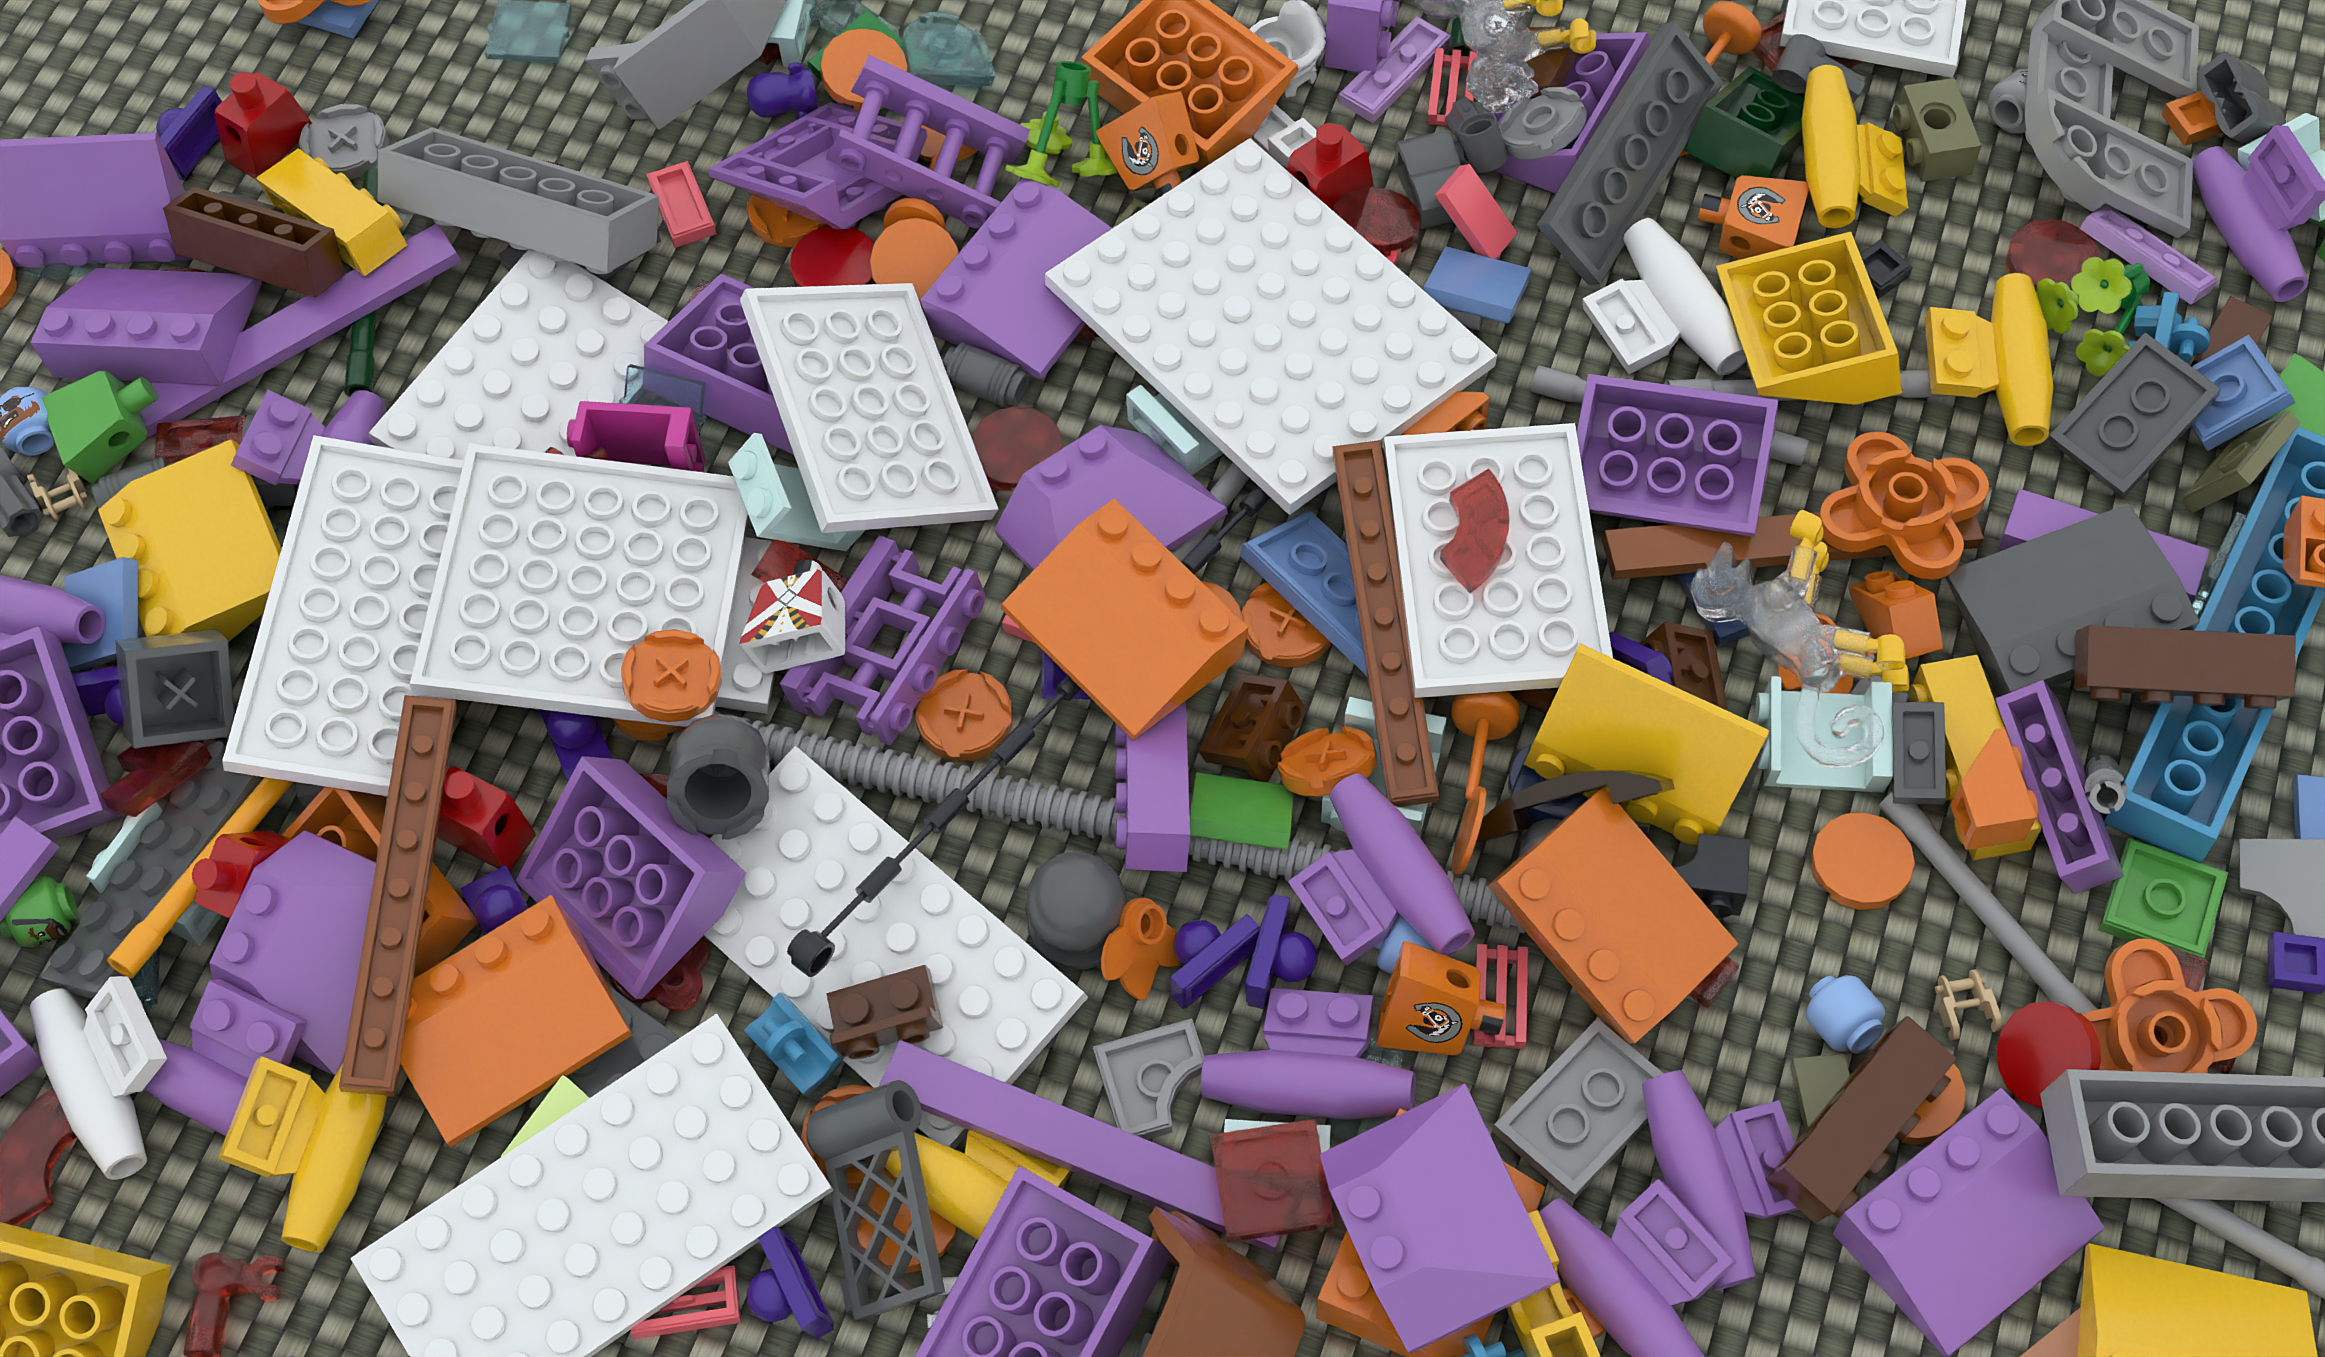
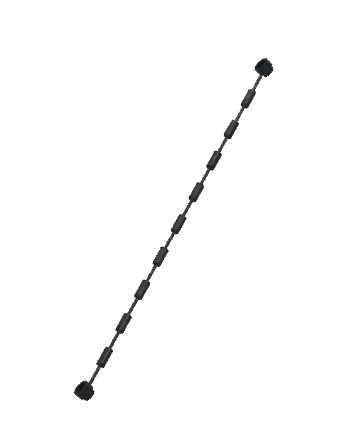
(812, 949)

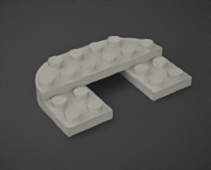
(2071, 105)

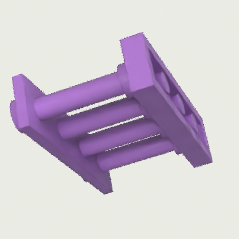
(941, 111)

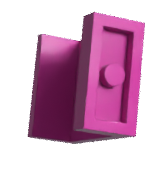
(638, 434)

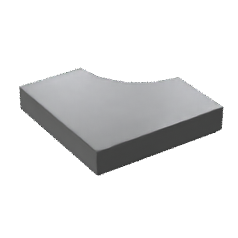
(2290, 877)
(1146, 1074)

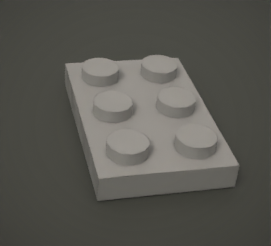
(1580, 1110)

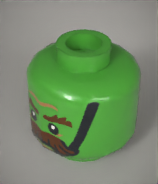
(41, 913)

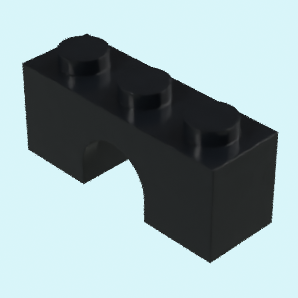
(1718, 872)

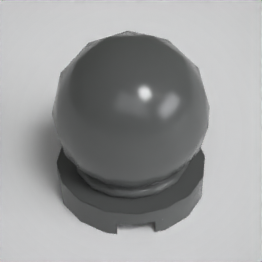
(718, 777)
(1073, 909)

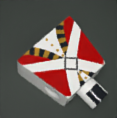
(795, 620)

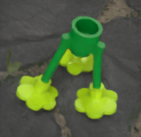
(1070, 85)
(2099, 286)

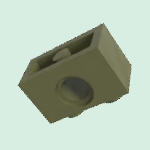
(1937, 129)

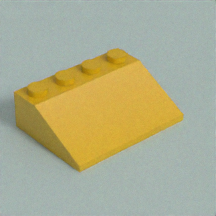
(1812, 323)
(197, 543)
(1632, 721)
(75, 1298)
(2180, 1310)

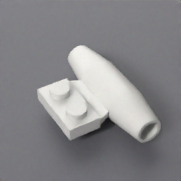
(1669, 302)
(97, 1065)

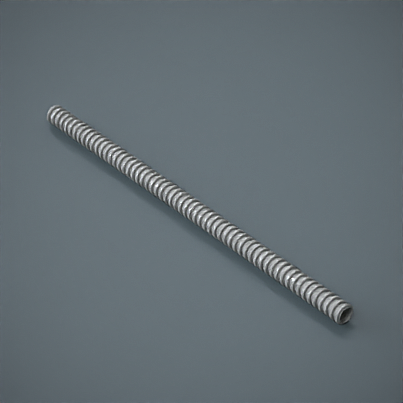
(1059, 808)

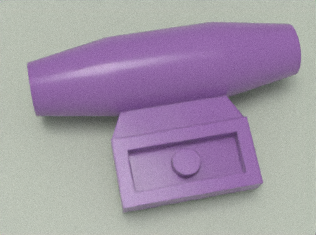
(2260, 206)
(283, 432)
(59, 612)
(1385, 875)
(227, 1039)
(1311, 1062)
(1721, 1168)
(1638, 1275)

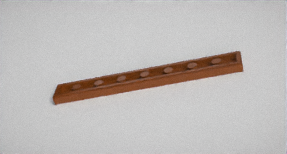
(1685, 549)
(1380, 610)
(398, 897)

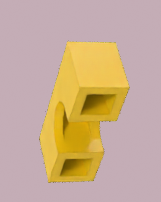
(1545, 1319)

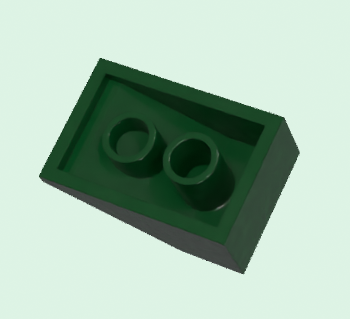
(1748, 127)

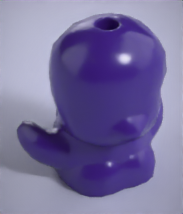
(781, 92)

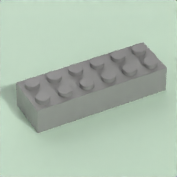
(518, 200)
(2187, 1135)

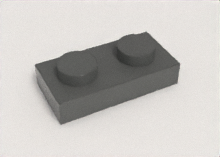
(1919, 753)

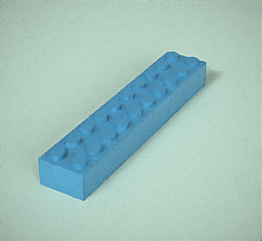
(2199, 754)

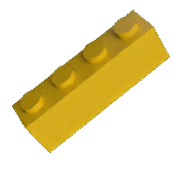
(311, 191)
(1969, 723)

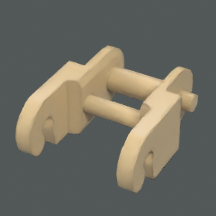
(44, 498)
(1982, 999)

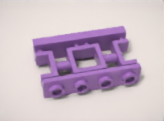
(918, 660)

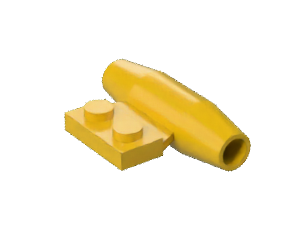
(1847, 156)
(2001, 355)
(317, 1136)
(971, 1183)

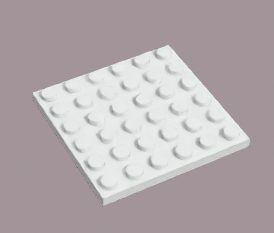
(567, 568)

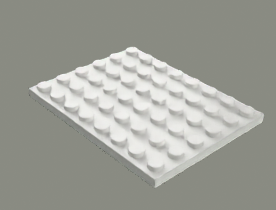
(1269, 322)

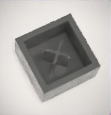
(175, 688)

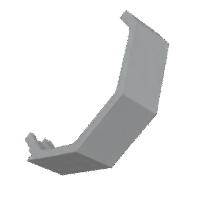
(685, 56)

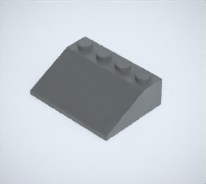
(2040, 592)

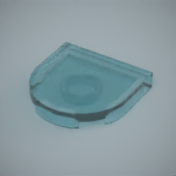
(946, 51)

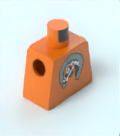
(1152, 143)
(1759, 216)
(1433, 1004)

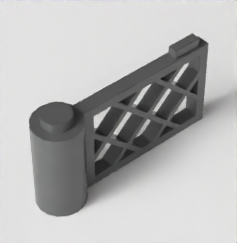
(849, 1136)

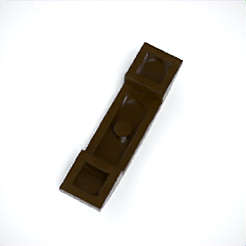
(1624, 786)

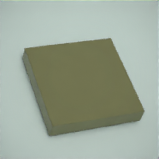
(2240, 461)

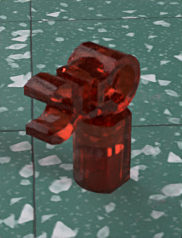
(217, 1280)

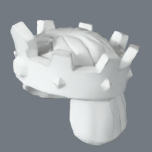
(1297, 35)

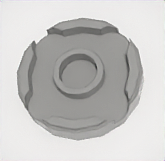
(1543, 124)

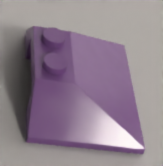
(794, 171)
(1090, 474)
(302, 940)
(1436, 1219)

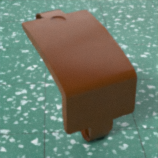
(1219, 1299)

